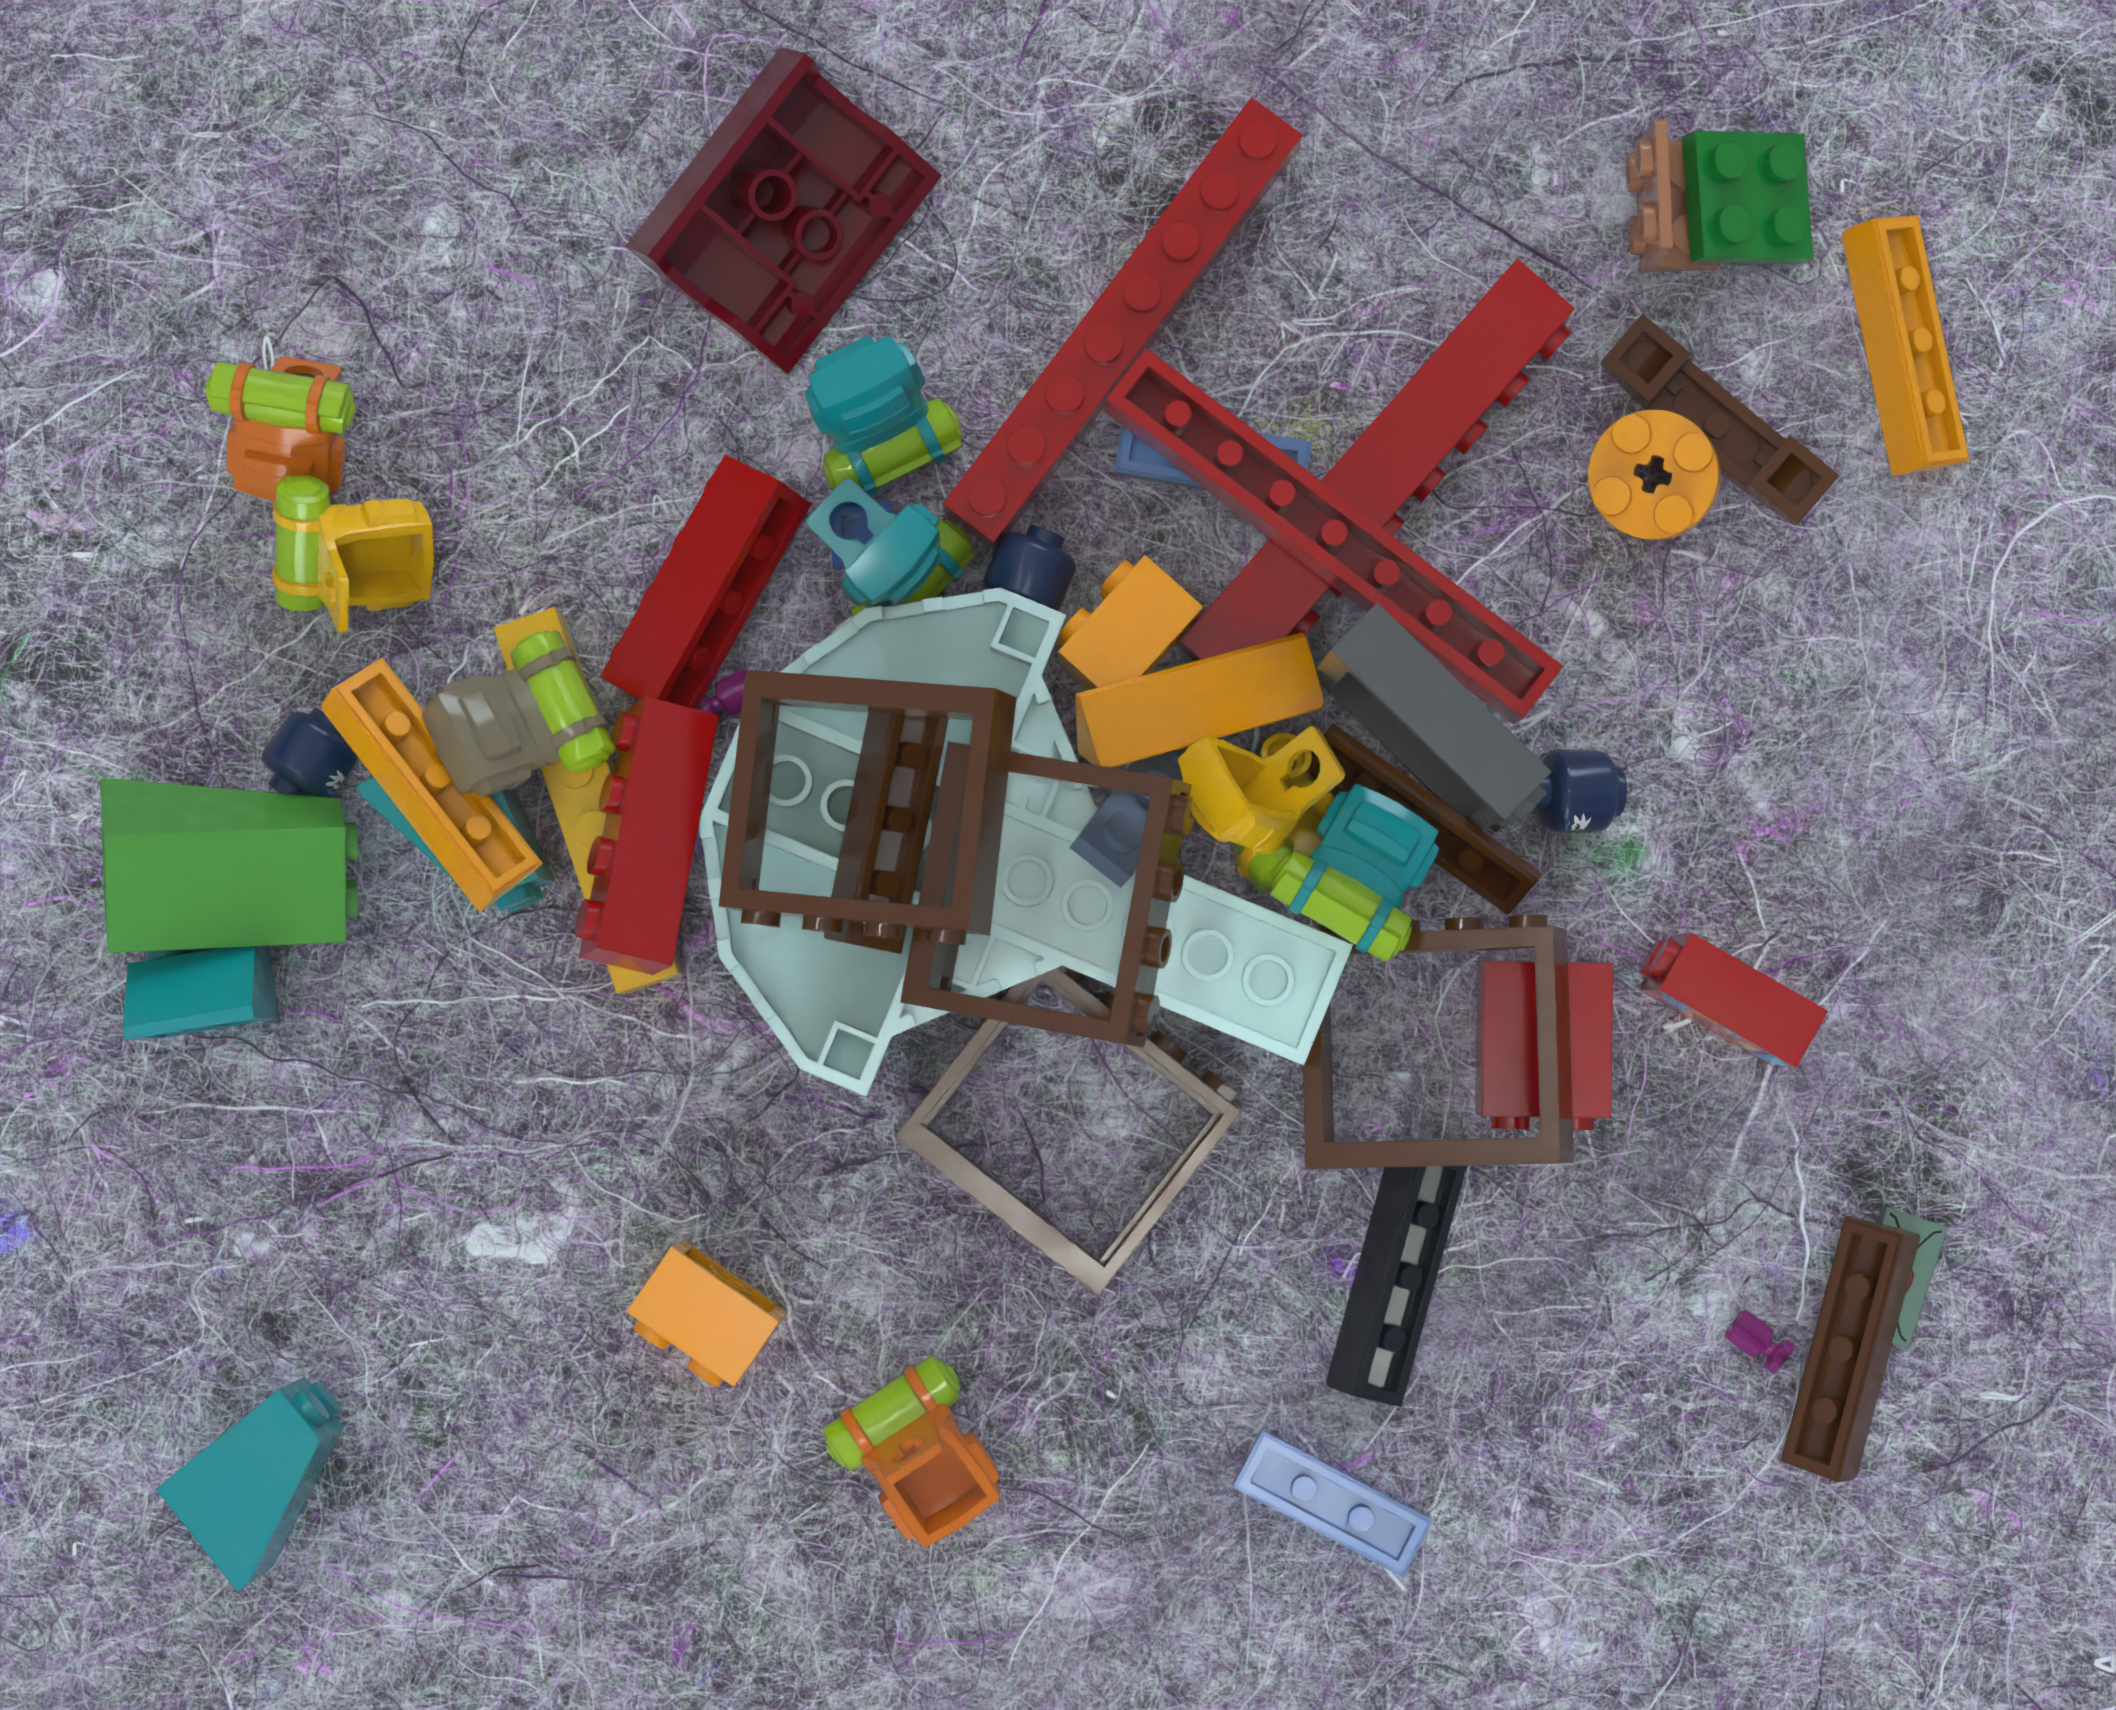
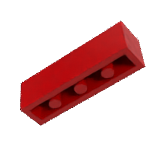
(706, 586)
(646, 835)

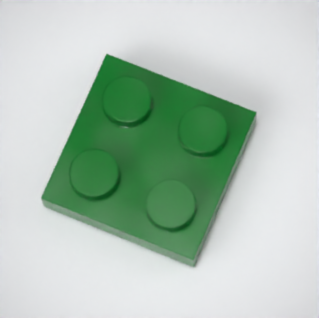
(1747, 197)

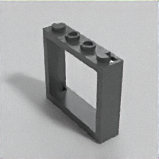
(1432, 723)

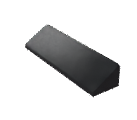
(1394, 1282)

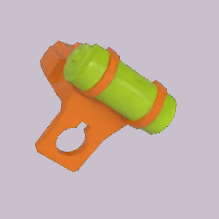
(282, 422)
(917, 1453)

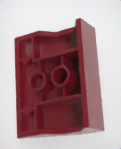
(784, 209)

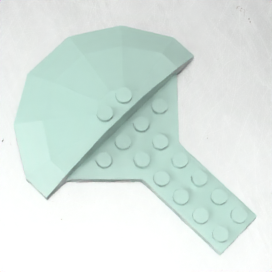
(1051, 908)

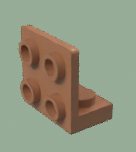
(1662, 221)

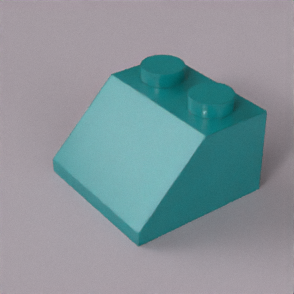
(198, 991)

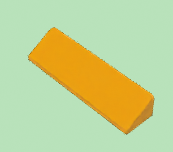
(1904, 344)
(1196, 700)
(393, 743)

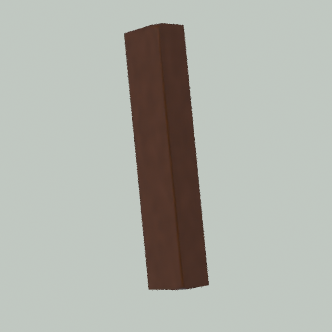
(888, 817)
(1462, 846)
(1850, 1348)

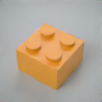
(1131, 628)
(705, 1314)

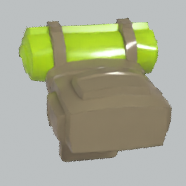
(513, 723)

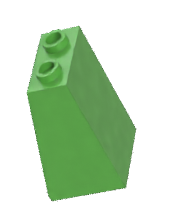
(223, 867)

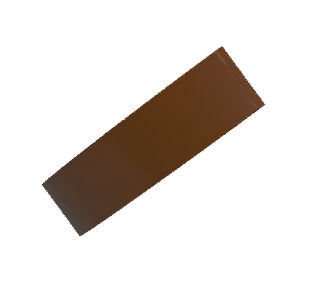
(1749, 451)

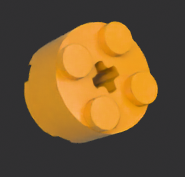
(1635, 443)

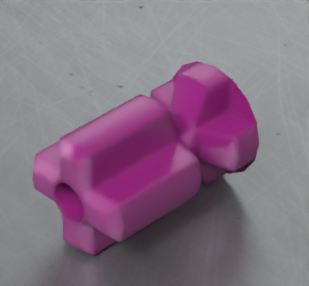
(727, 695)
(1756, 1338)

